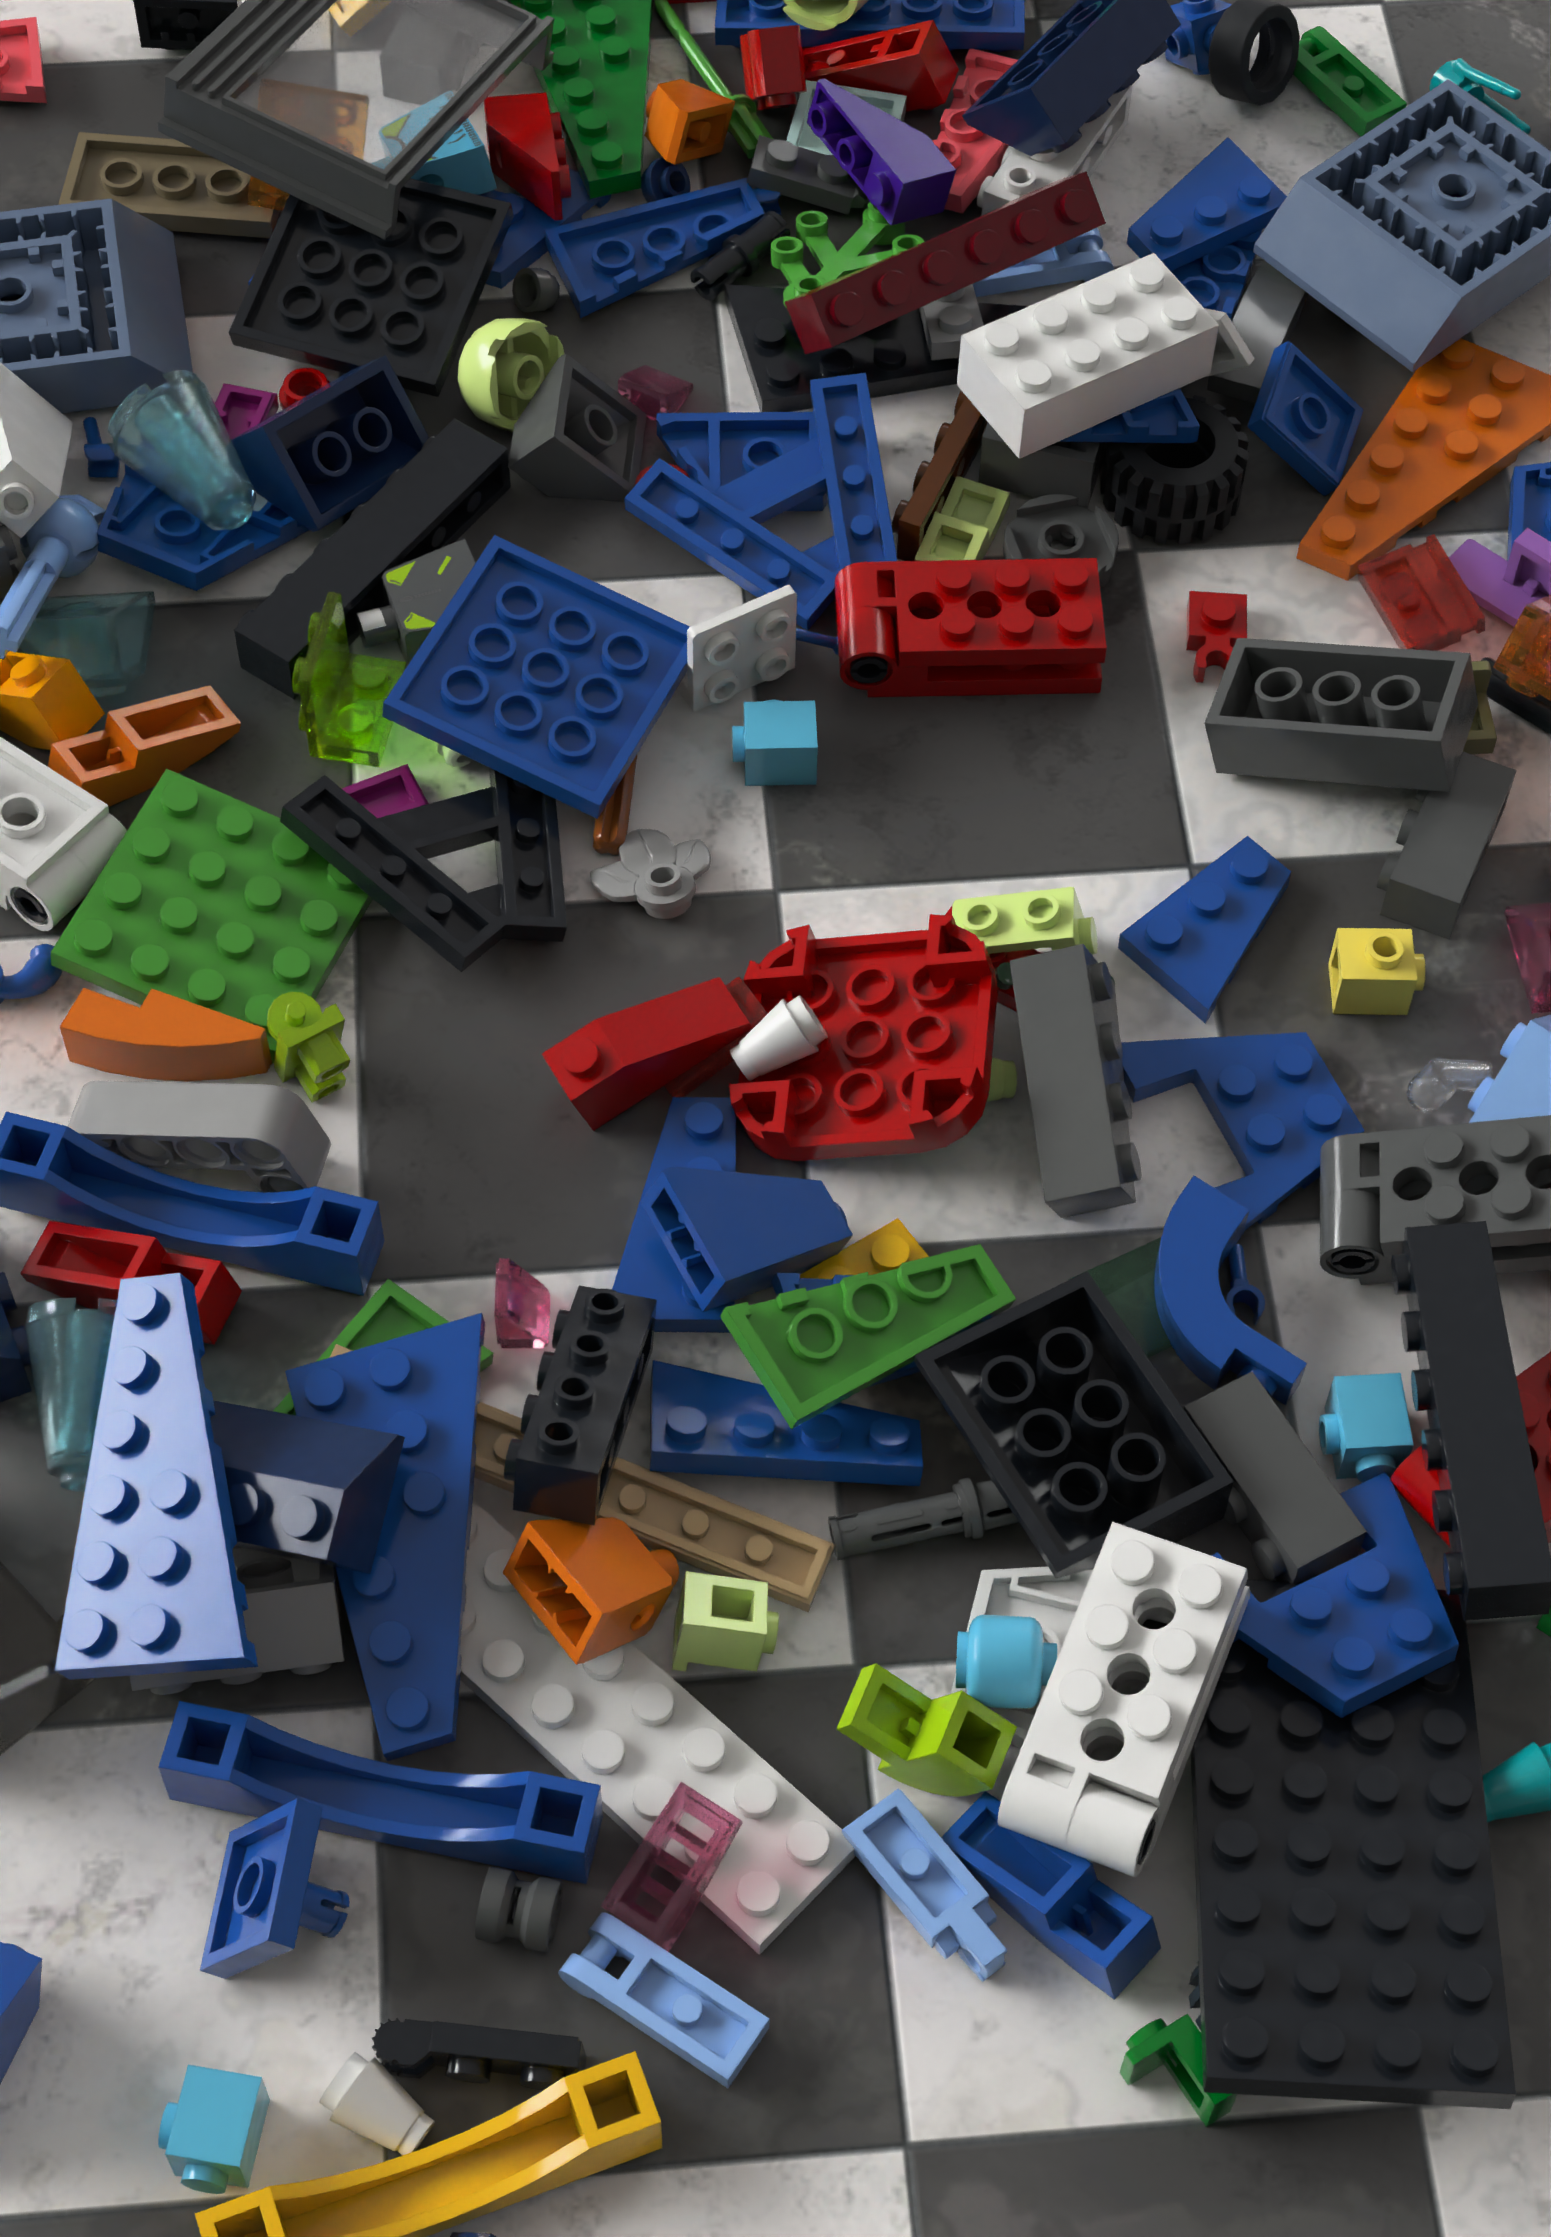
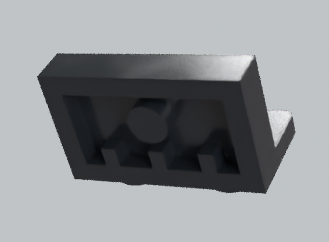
(180, 22)

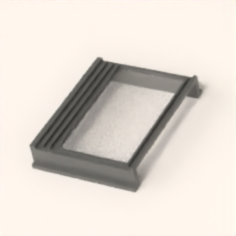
(345, 92)

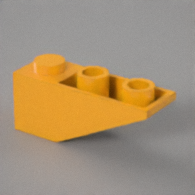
(44, 700)

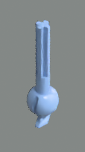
(54, 548)

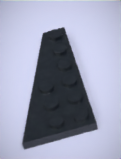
(890, 354)

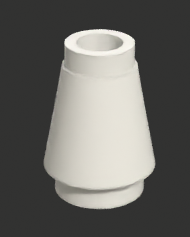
(779, 1039)
(376, 2106)

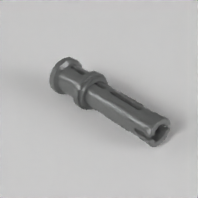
(966, 1510)

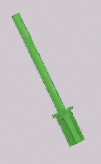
(744, 122)

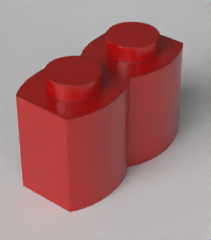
(773, 66)

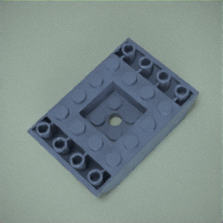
(1399, 254)
(92, 303)

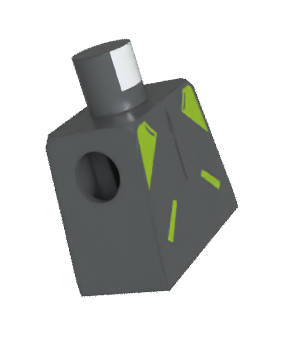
(415, 598)

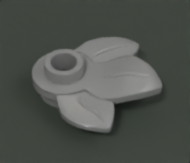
(654, 873)

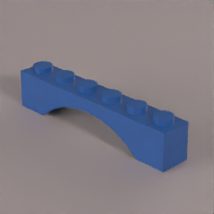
(292, 1234)
(494, 1819)

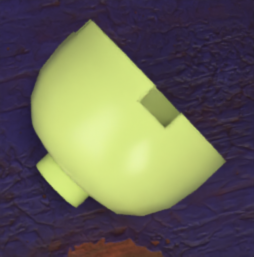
(505, 368)

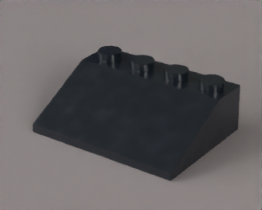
(1076, 1426)

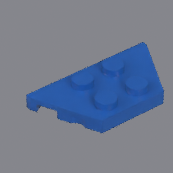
(730, 444)

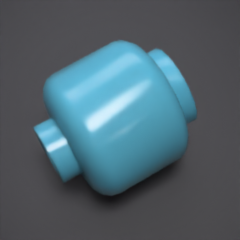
(1004, 1661)

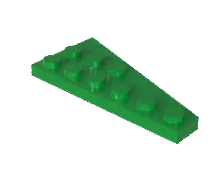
(599, 85)

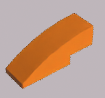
(144, 742)
(162, 1039)

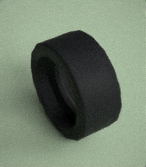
(1232, 47)

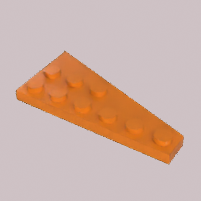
(1439, 442)

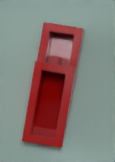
(92, 1261)

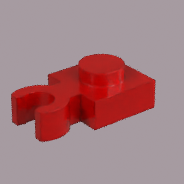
(1213, 628)

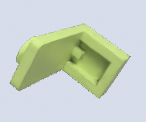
(1027, 920)

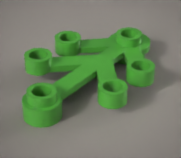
(813, 231)

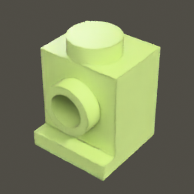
(723, 1622)

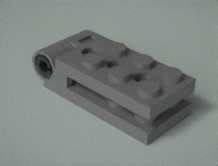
(1436, 1176)

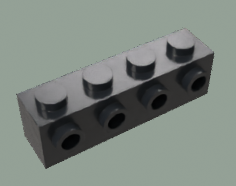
(582, 1405)

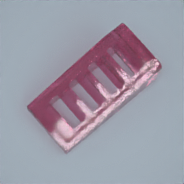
(651, 1851)

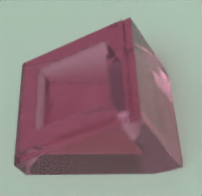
(654, 390)
(520, 1308)

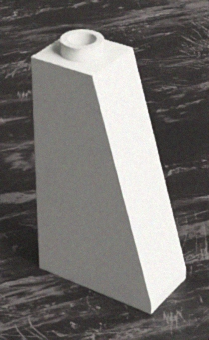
(31, 453)

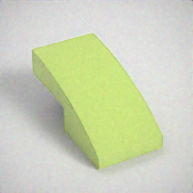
(965, 523)

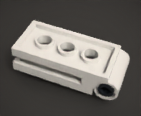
(50, 839)
(1119, 1805)

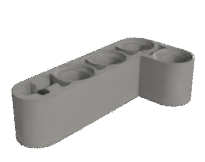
(207, 1128)

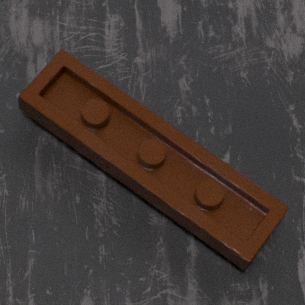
(953, 455)

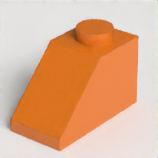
(687, 121)

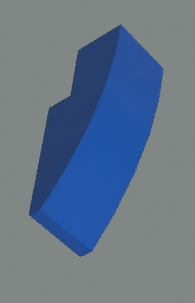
(1056, 1898)

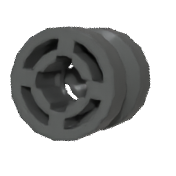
(535, 1912)

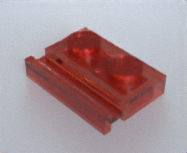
(1421, 596)

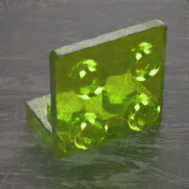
(342, 692)

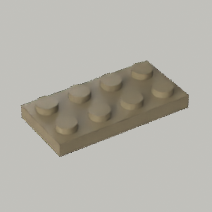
(165, 184)

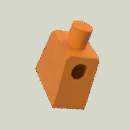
(591, 1582)

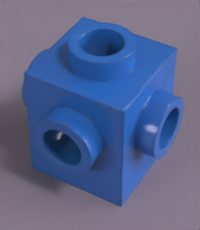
(1192, 39)

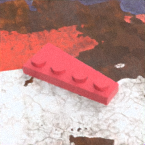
(966, 148)

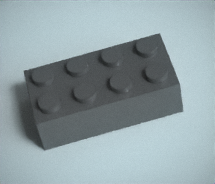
(1342, 713)

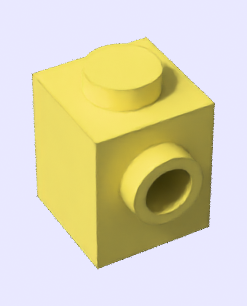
(1374, 971)

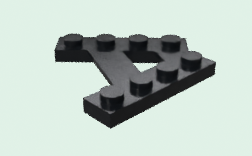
(392, 865)

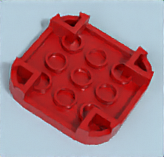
(902, 1049)

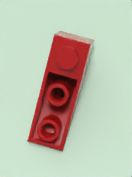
(528, 149)

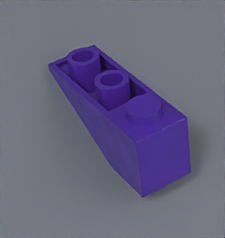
(883, 155)

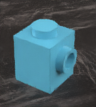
(777, 743)
(1366, 1425)
(214, 2128)

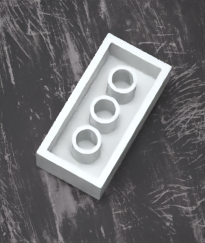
(1086, 355)

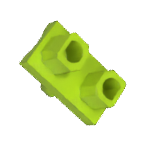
(308, 1043)

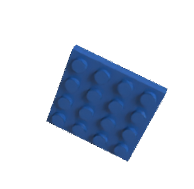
(542, 676)

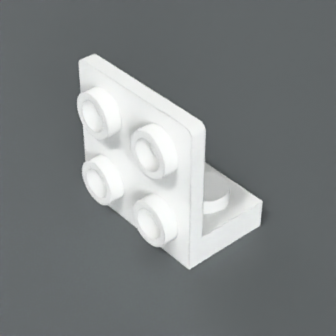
(740, 648)

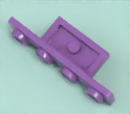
(1506, 585)

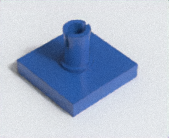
(267, 1892)

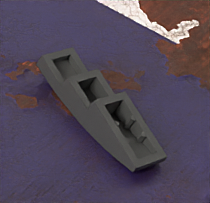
(1264, 321)

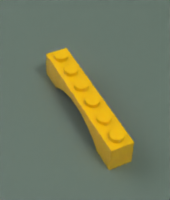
(537, 2146)

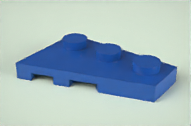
(1207, 209)
(1206, 926)

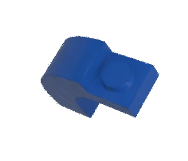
(1191, 1304)

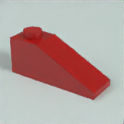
(895, 61)
(643, 1048)

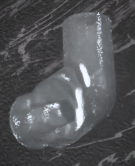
(1442, 1079)

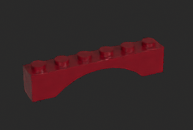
(945, 263)

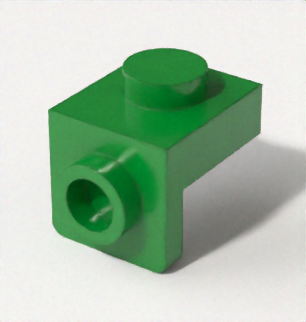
(1180, 2051)

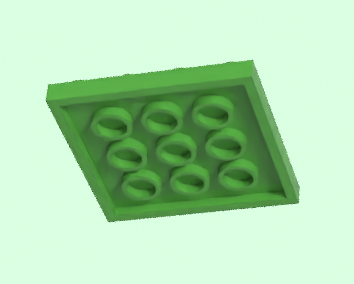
(211, 908)

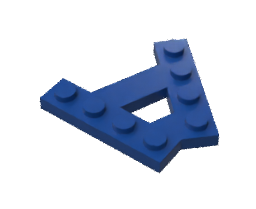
(726, 526)

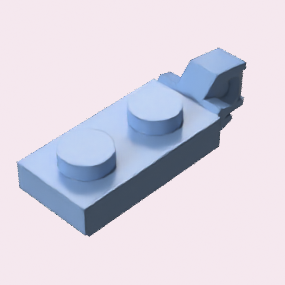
(927, 1882)

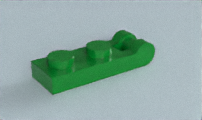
(1344, 82)

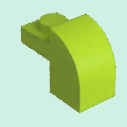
(927, 1743)

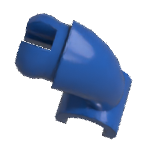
(33, 978)

